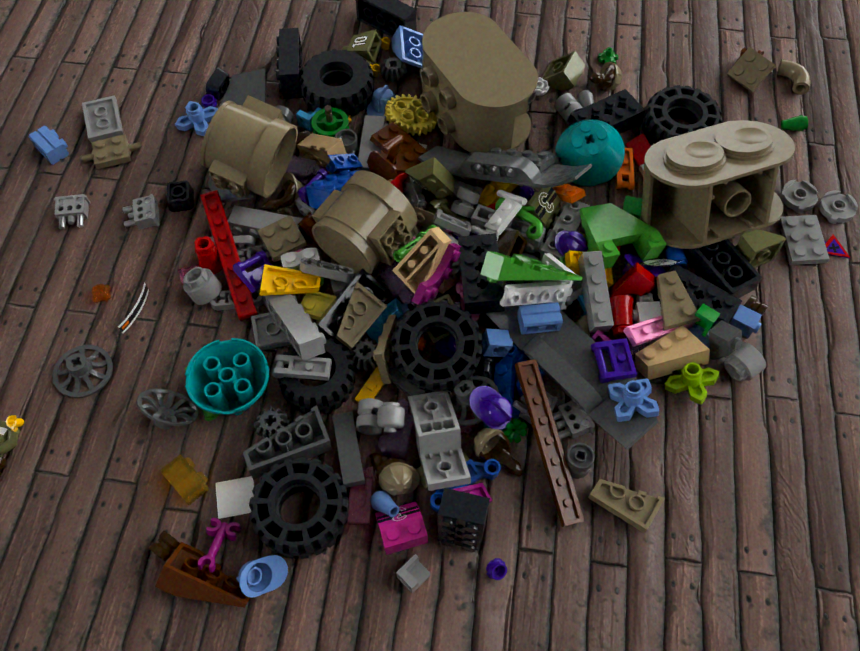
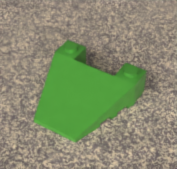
(612, 227)
(522, 269)

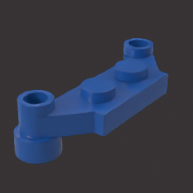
(505, 376)
(477, 471)

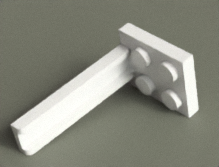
(539, 291)

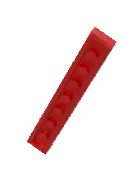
(228, 254)

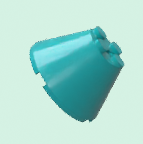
(593, 144)
(227, 376)

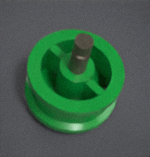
(329, 121)

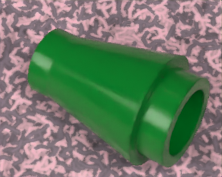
(795, 123)

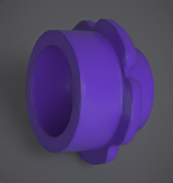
(208, 100)
(526, 192)
(496, 569)

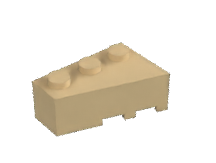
(319, 147)
(423, 259)
(671, 354)

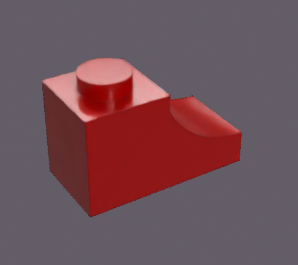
(634, 281)

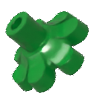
(608, 56)
(515, 429)

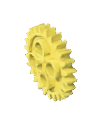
(410, 115)

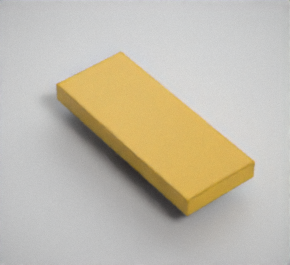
(371, 387)

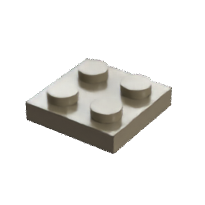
(751, 69)
(282, 237)

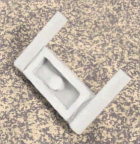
(503, 214)

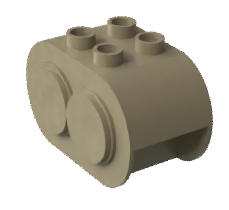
(476, 82)
(714, 182)

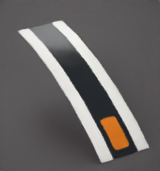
(135, 311)

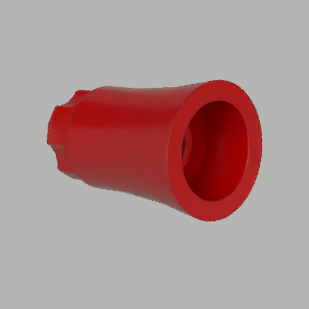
(207, 254)
(622, 314)

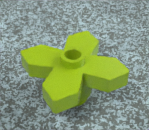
(693, 380)

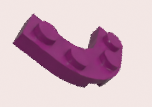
(430, 287)

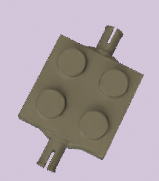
(111, 151)

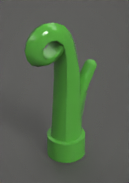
(528, 217)

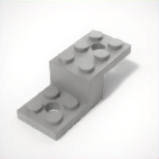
(438, 440)

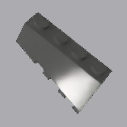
(301, 438)

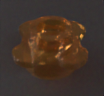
(98, 289)

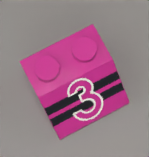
(403, 530)

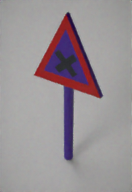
(835, 248)

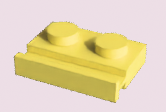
(316, 303)

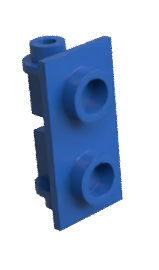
(343, 161)

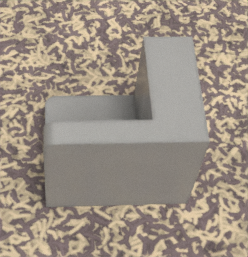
(413, 574)

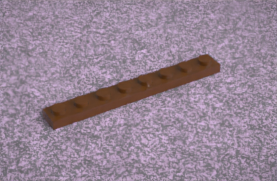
(549, 443)

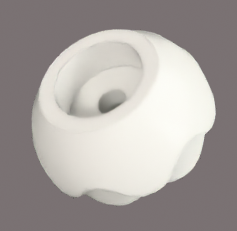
(542, 87)

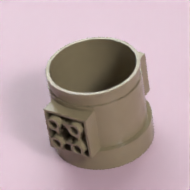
(248, 147)
(364, 222)

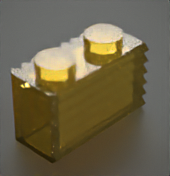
(185, 479)

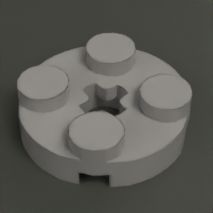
(799, 204)
(834, 214)

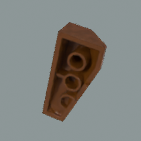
(184, 579)

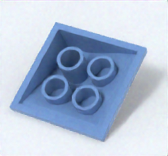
(408, 46)

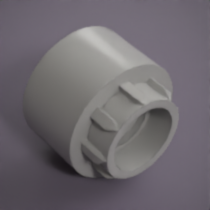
(201, 285)
(744, 363)

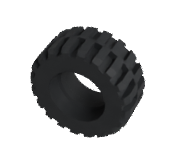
(326, 395)

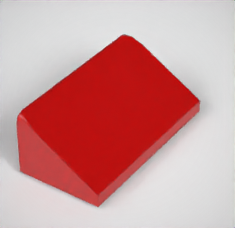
(640, 146)

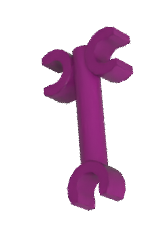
(219, 532)

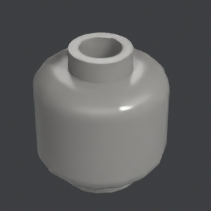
(390, 417)

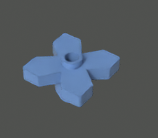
(196, 117)
(633, 398)

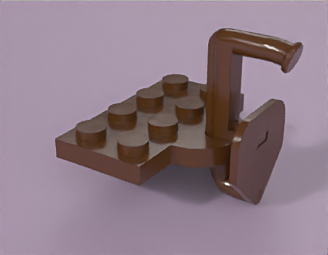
(397, 152)

